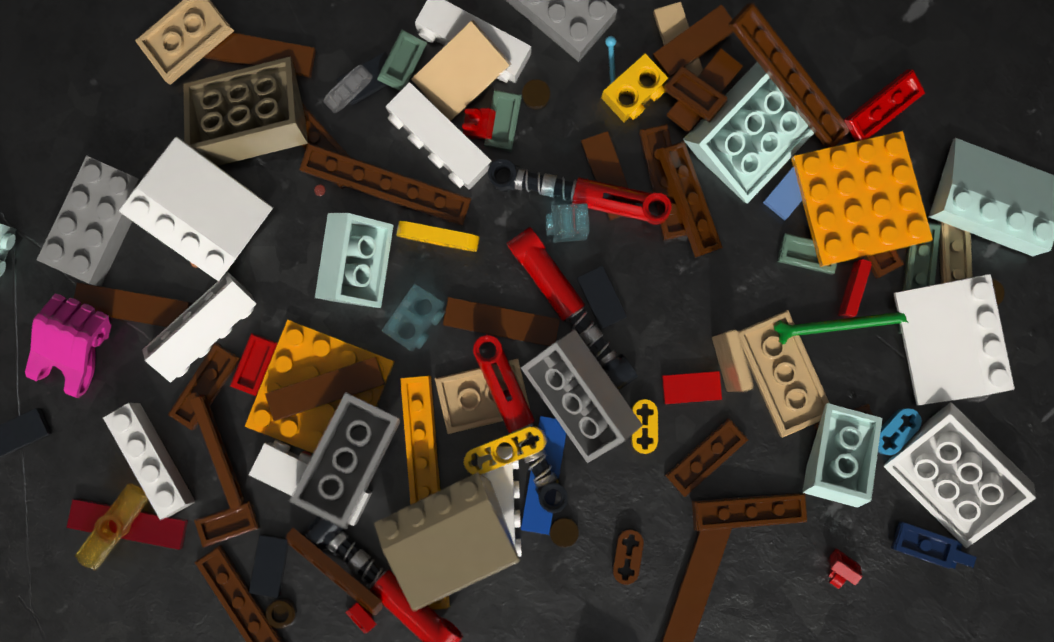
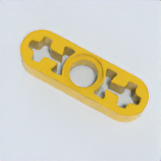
(437, 236)
(488, 465)

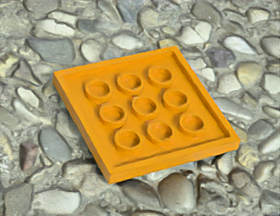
(861, 199)
(298, 357)

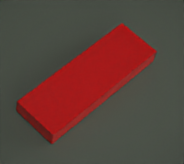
(884, 105)

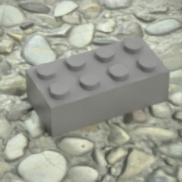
(569, 23)
(89, 223)
(581, 396)
(345, 460)

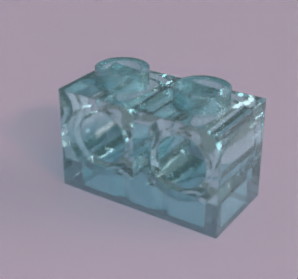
(568, 223)
(408, 313)

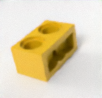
(630, 84)

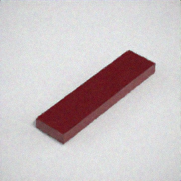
(145, 528)

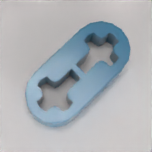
(903, 435)

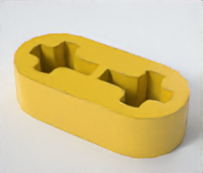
(651, 427)

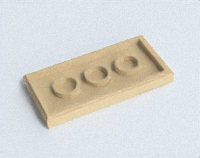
(783, 375)

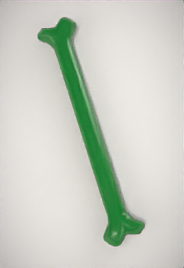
(787, 331)

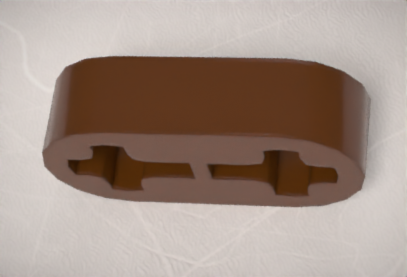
(634, 557)

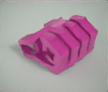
(67, 338)

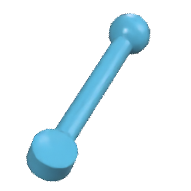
(610, 42)

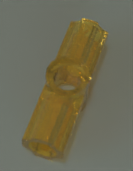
(102, 540)

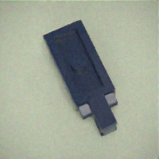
(930, 546)

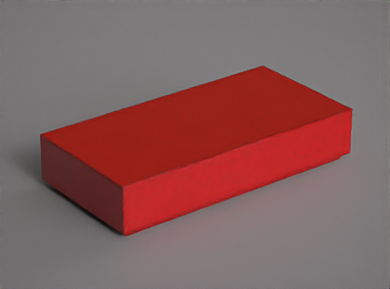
(855, 288)
(253, 364)
(691, 387)

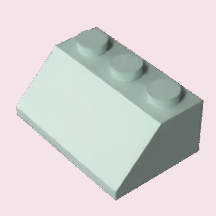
(354, 260)

